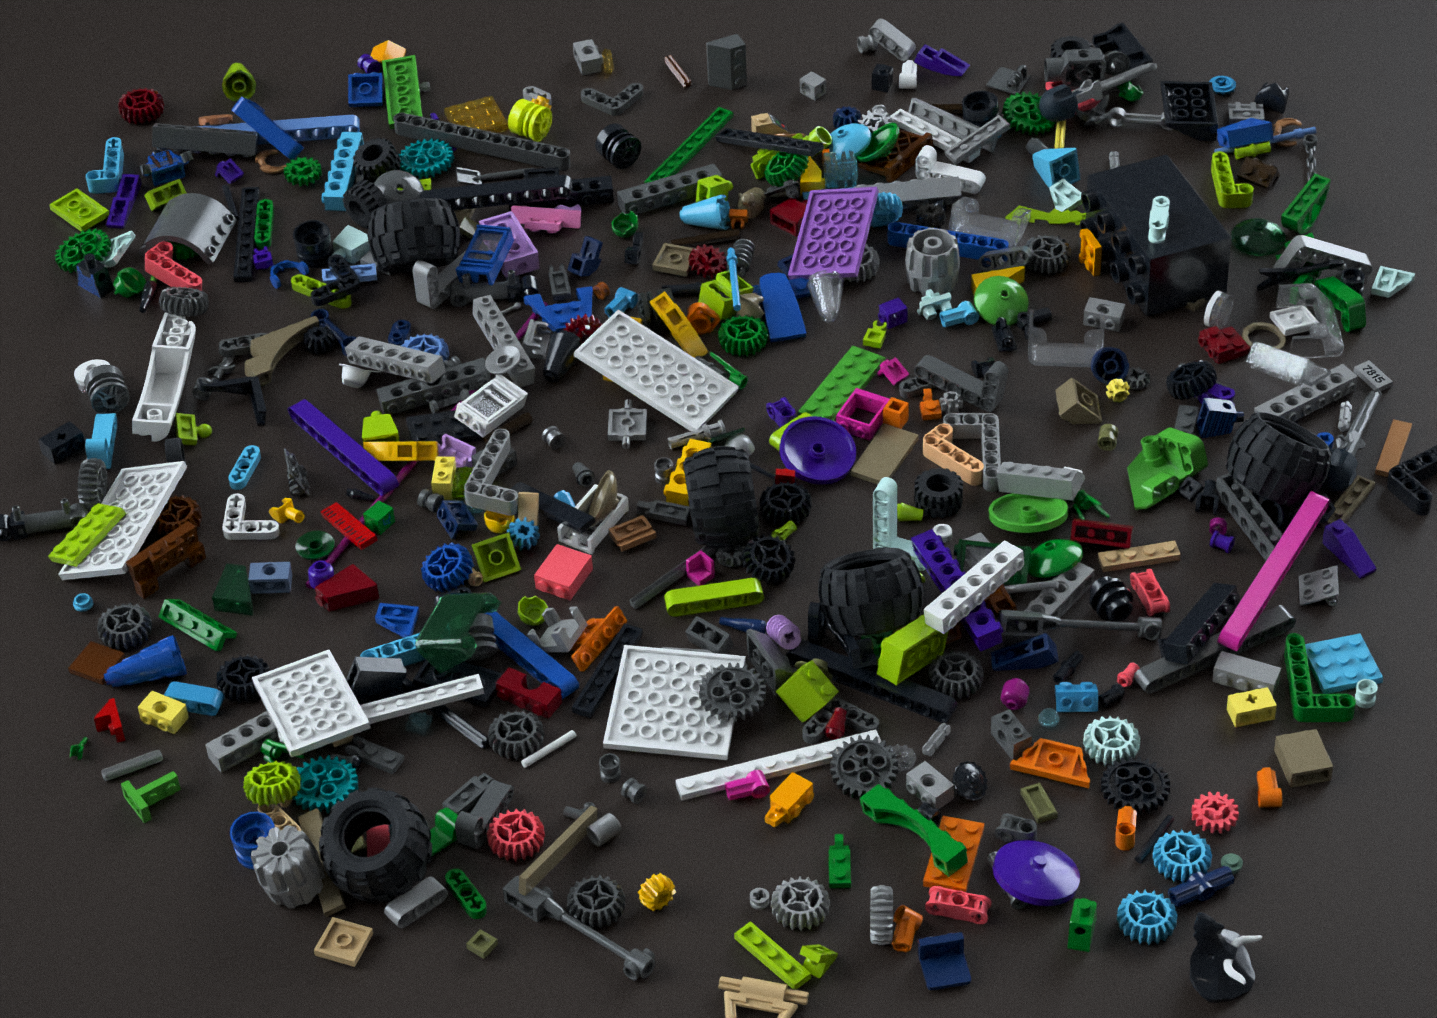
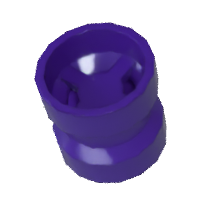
(368, 64)

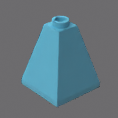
(1057, 165)

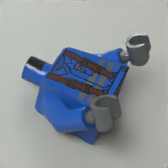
(165, 166)

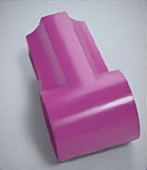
(754, 784)

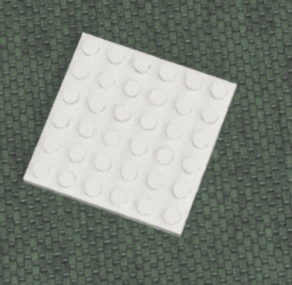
(660, 706)

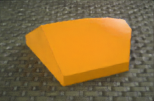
(387, 50)

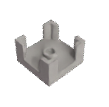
(561, 633)

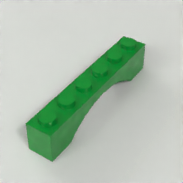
(885, 807)

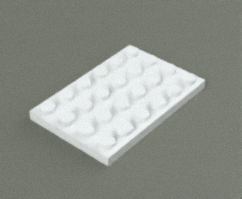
(310, 703)

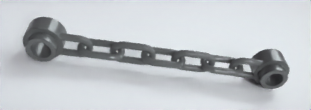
(1310, 143)

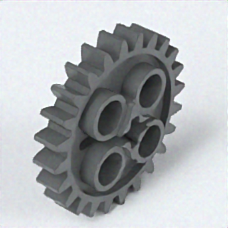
(732, 692)
(876, 753)

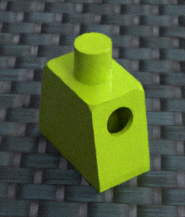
(712, 187)
(379, 428)

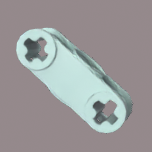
(1158, 219)

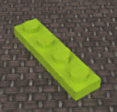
(772, 955)

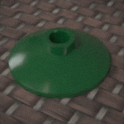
(315, 545)

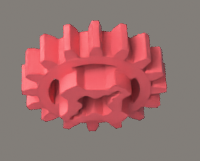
(1215, 812)

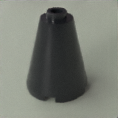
(560, 355)

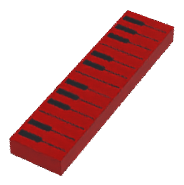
(349, 526)

